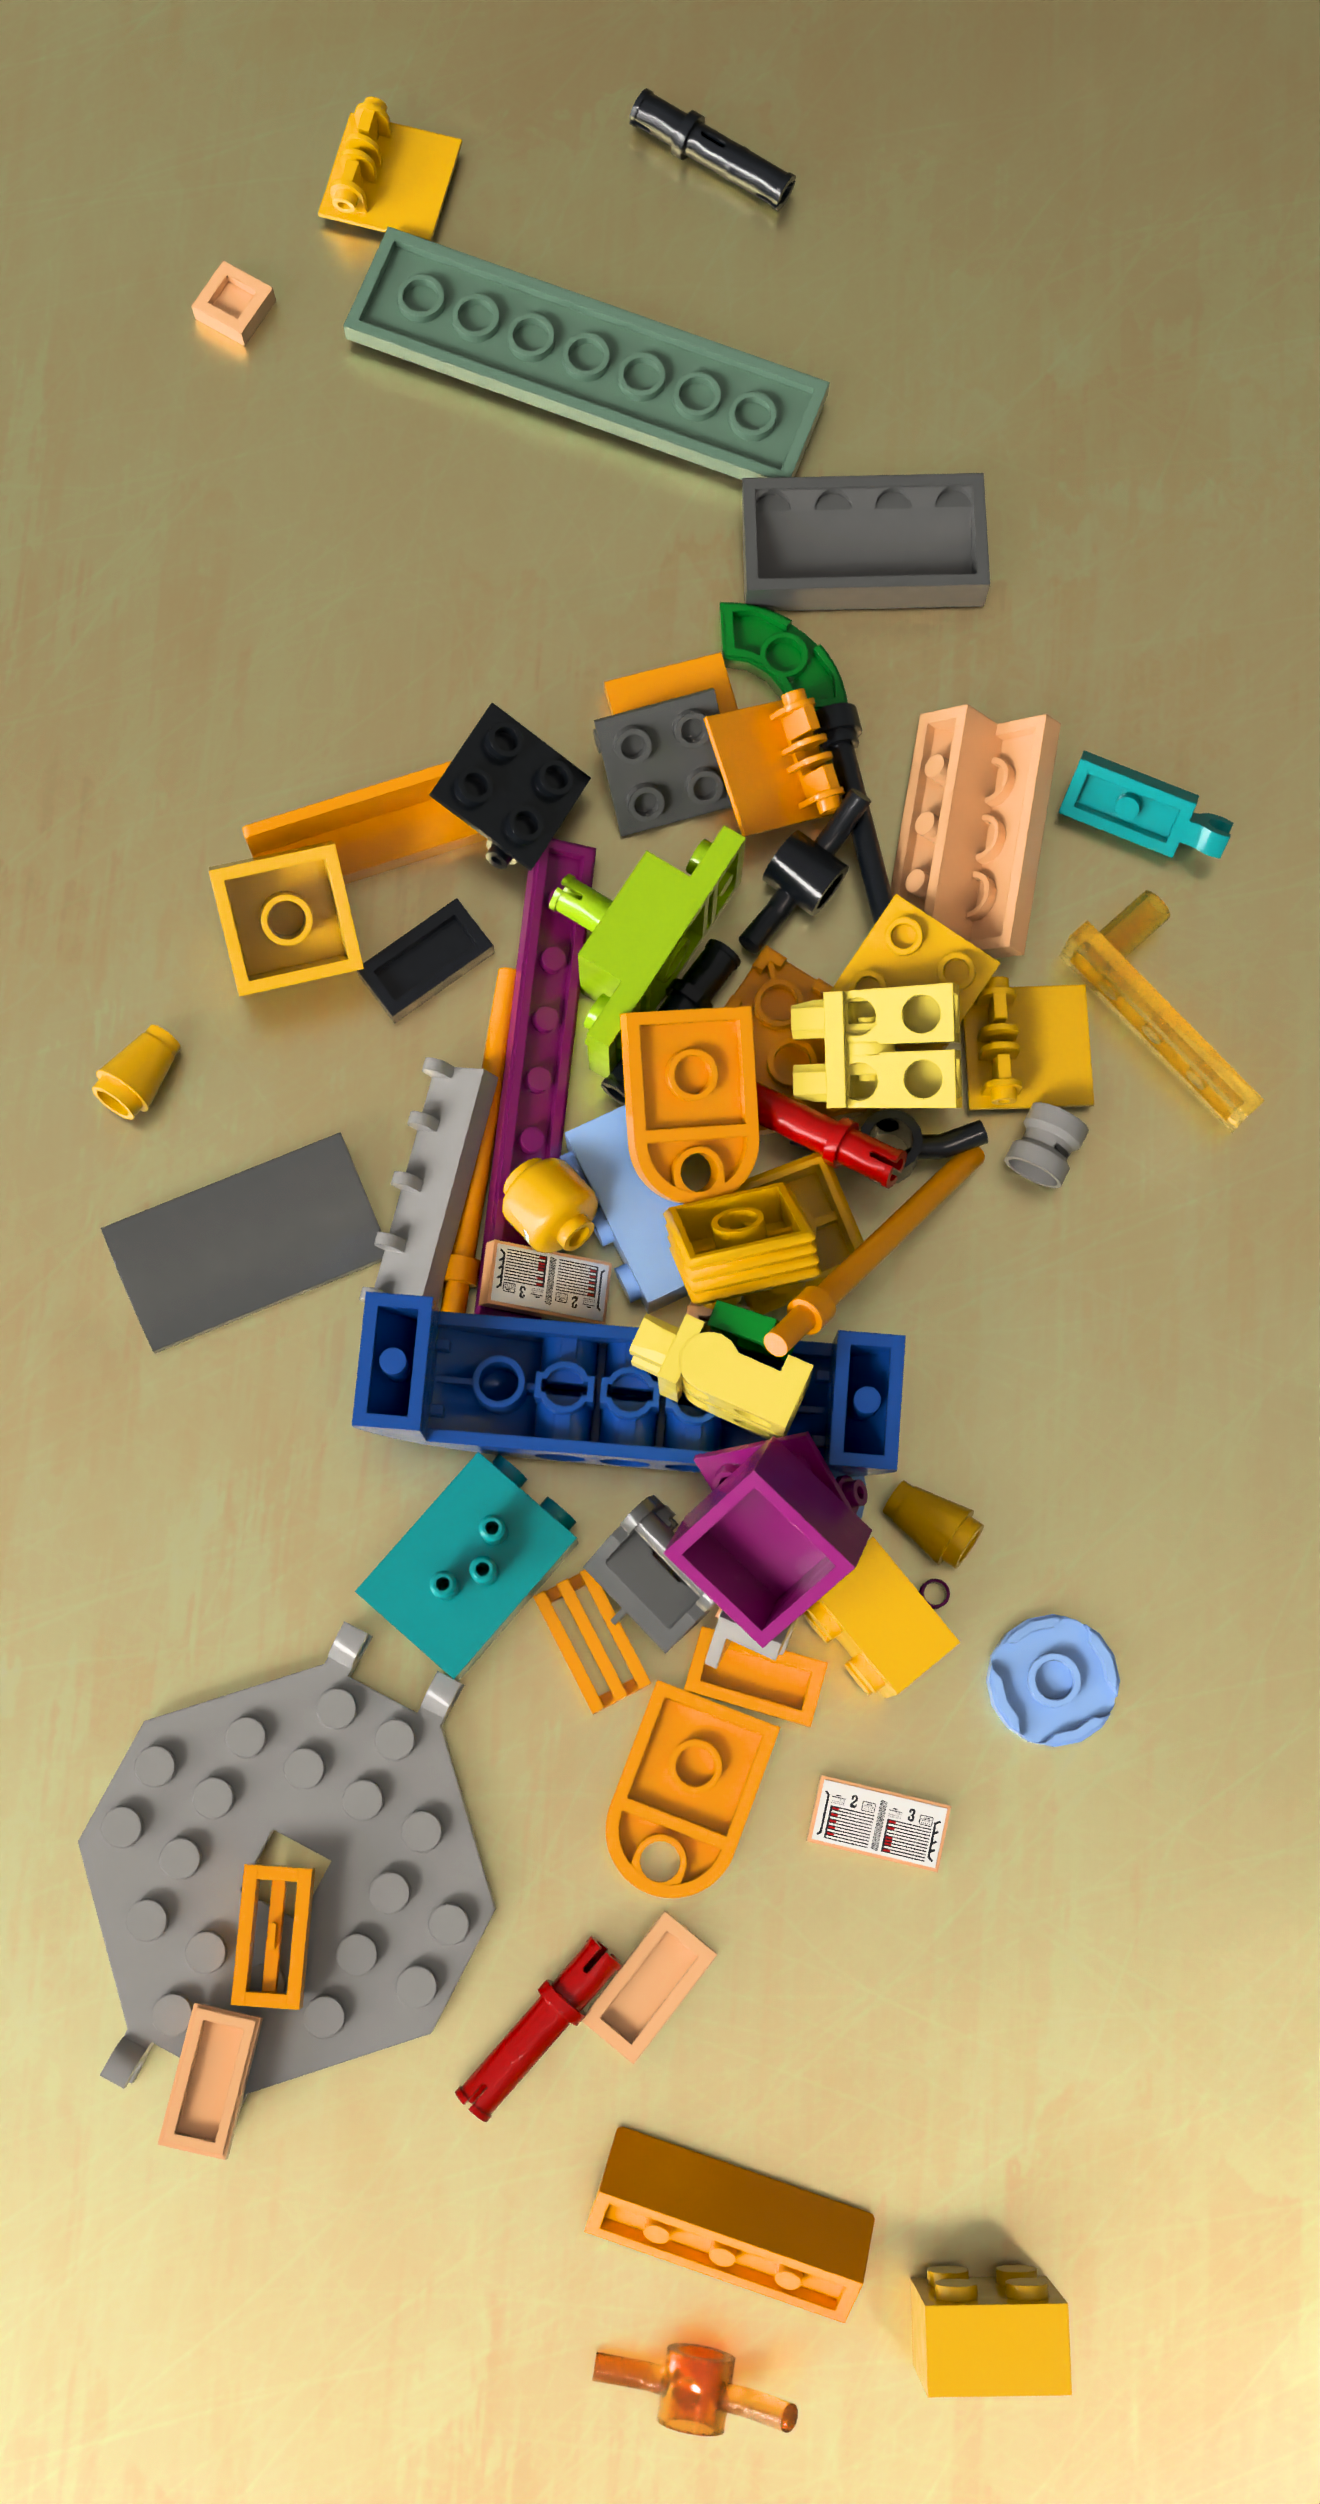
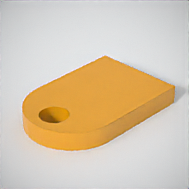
(690, 1094)
(687, 1786)

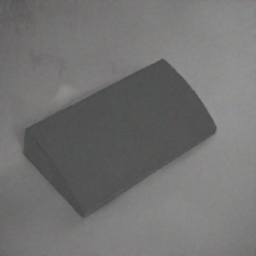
(865, 542)
(245, 1243)

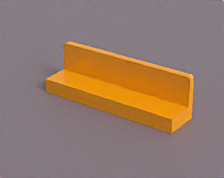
(371, 826)
(732, 2224)

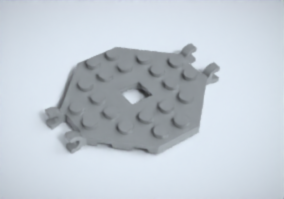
(335, 1775)

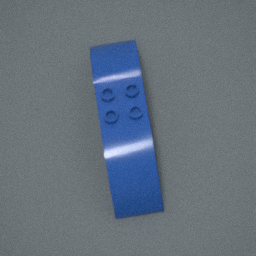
(578, 1399)

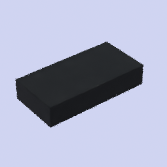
(425, 960)

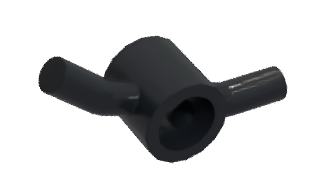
(805, 872)
(918, 1144)

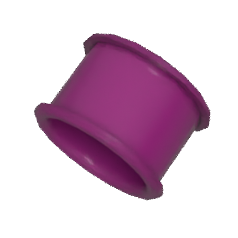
(943, 1585)

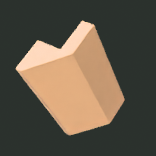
(976, 824)

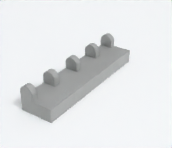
(434, 1181)

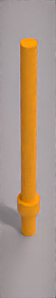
(463, 1266)
(817, 1304)

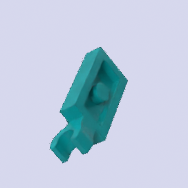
(1141, 809)

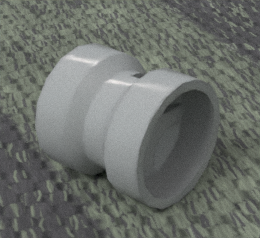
(1046, 1145)

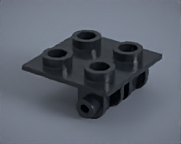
(510, 789)

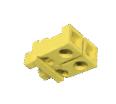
(862, 1053)
(719, 1377)

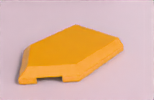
(771, 991)

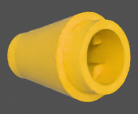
(136, 1073)
(934, 1523)

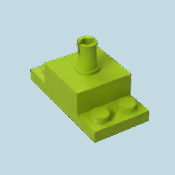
(645, 934)

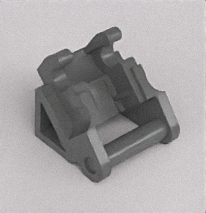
(645, 1580)

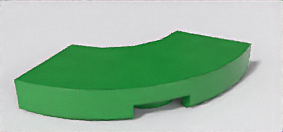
(778, 653)

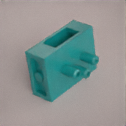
(470, 1564)

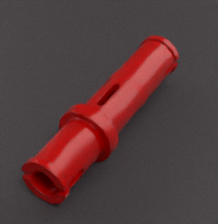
(835, 1140)
(538, 2029)

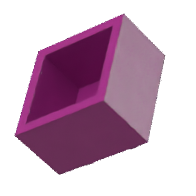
(768, 1542)

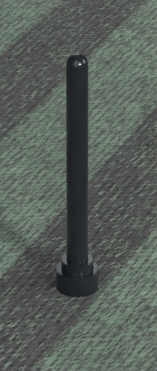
(842, 730)

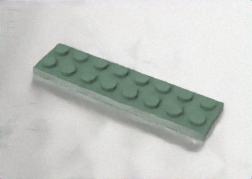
(585, 359)

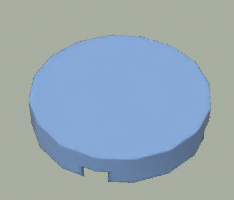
(1052, 1680)

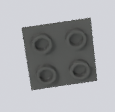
(661, 762)

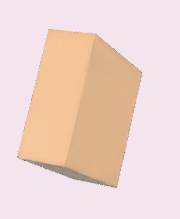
(233, 303)

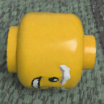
(549, 1205)

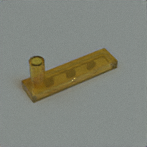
(1102, 965)

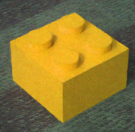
(286, 918)
(881, 1624)
(990, 2333)

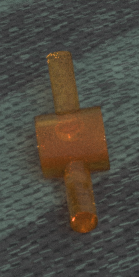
(696, 2390)

